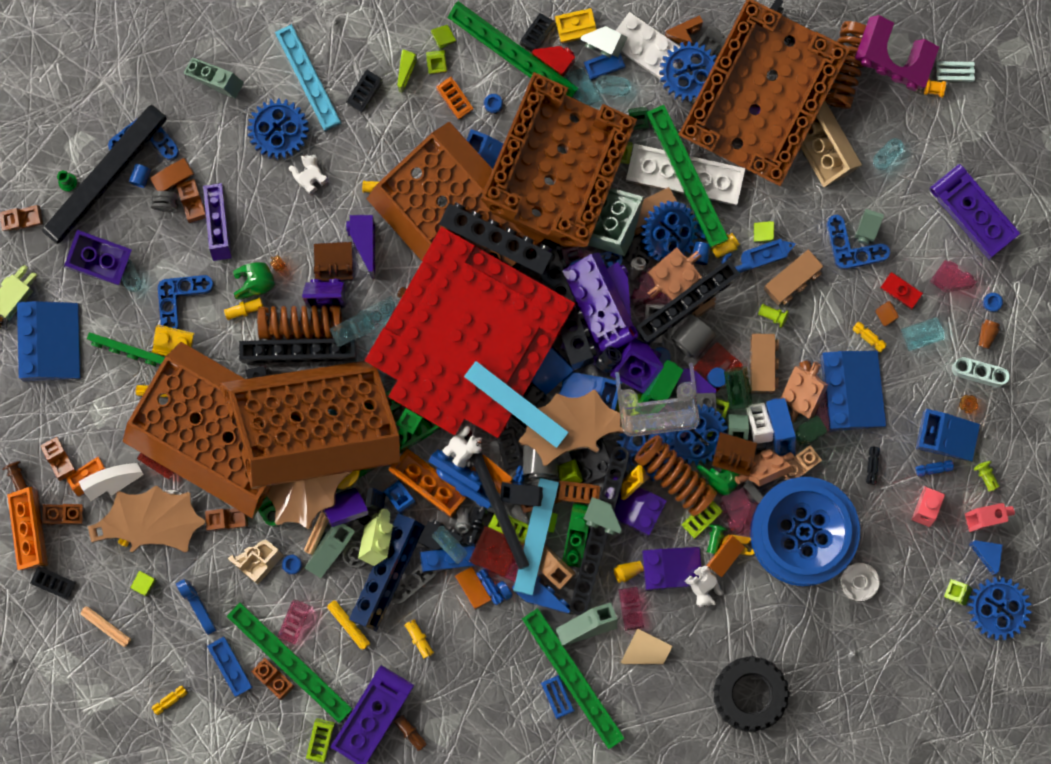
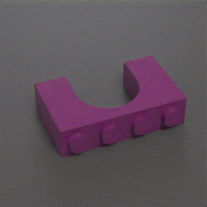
(874, 54)

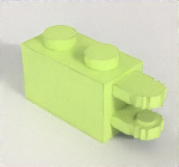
(15, 291)
(376, 538)

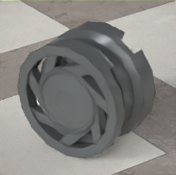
(164, 201)
(351, 553)

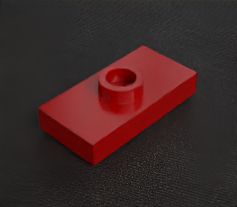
(901, 290)

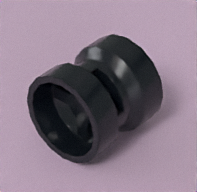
(608, 359)

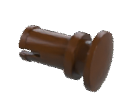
(16, 475)

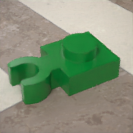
(408, 422)

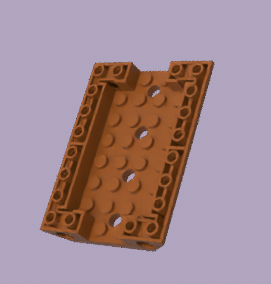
(785, 104)
(448, 170)
(579, 176)
(319, 442)
(190, 448)

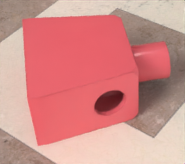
(928, 506)
(988, 516)

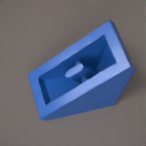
(400, 497)
(989, 554)

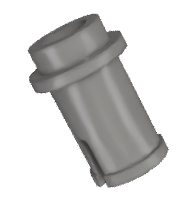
(637, 265)
(462, 525)

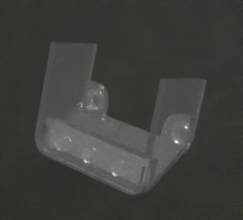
(659, 415)

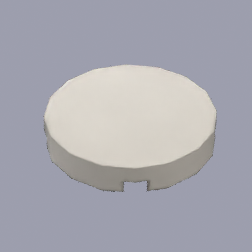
(859, 582)

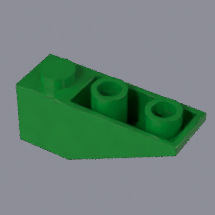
(576, 536)

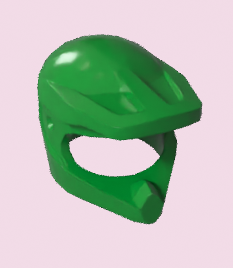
(259, 280)
(721, 481)

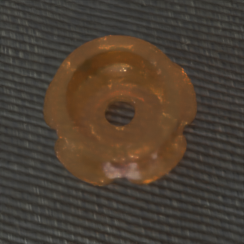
(277, 263)
(973, 403)

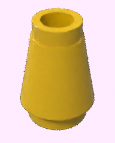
(726, 247)
(626, 571)

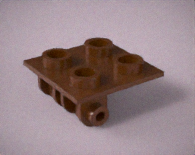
(333, 261)
(734, 454)

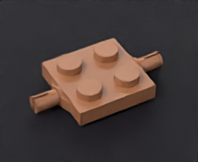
(674, 274)
(804, 391)
(767, 467)

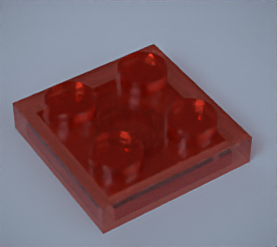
(492, 552)

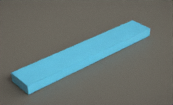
(308, 78)
(516, 404)
(536, 538)

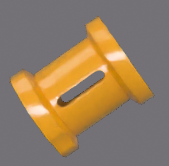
(935, 88)

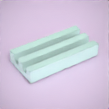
(971, 71)

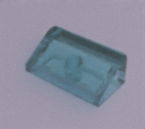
(586, 93)
(923, 333)
(449, 544)

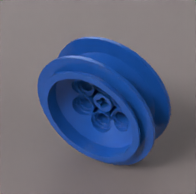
(817, 499)

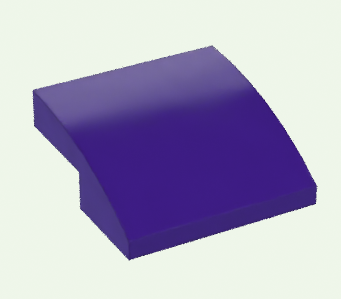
(347, 507)

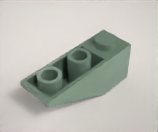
(214, 77)
(329, 549)
(589, 624)

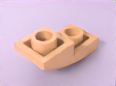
(803, 463)

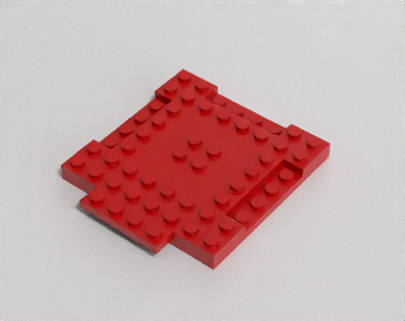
(461, 312)

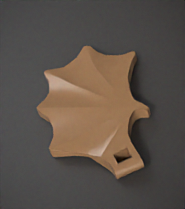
(583, 417)
(304, 499)
(150, 519)

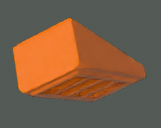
(450, 82)

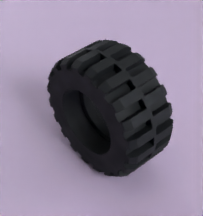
(777, 689)

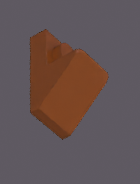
(680, 32)

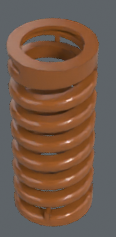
(839, 100)
(284, 329)
(708, 491)

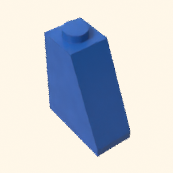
(784, 435)

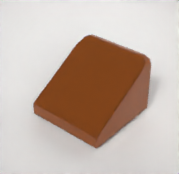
(887, 313)

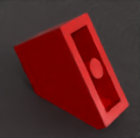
(556, 58)

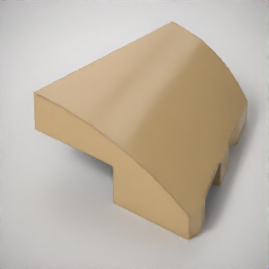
(257, 560)
(646, 650)

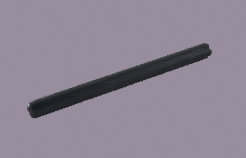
(498, 508)

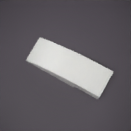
(110, 480)

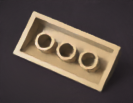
(829, 148)

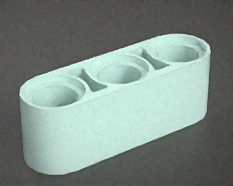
(990, 371)

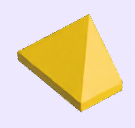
(633, 481)

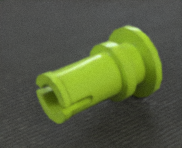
(776, 316)
(987, 475)

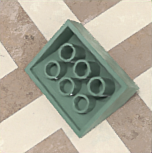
(617, 222)

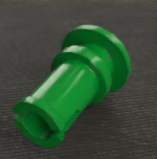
(66, 181)
(715, 538)

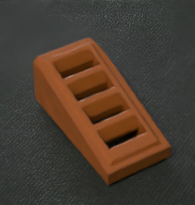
(595, 490)

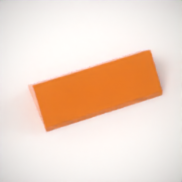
(426, 482)
(27, 529)

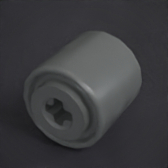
(693, 337)
(534, 467)

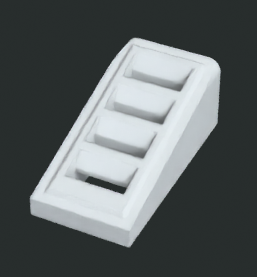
(761, 434)

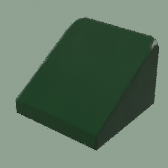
(641, 116)

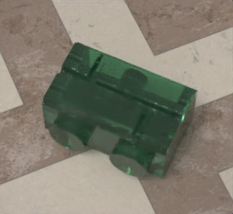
(738, 387)
(810, 431)

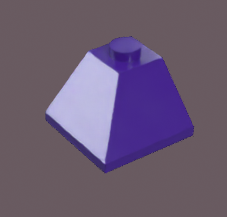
(638, 365)

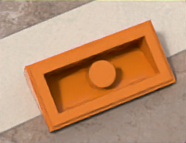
(83, 472)
(497, 474)
(725, 556)
(473, 588)

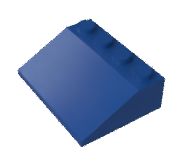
(48, 341)
(853, 390)

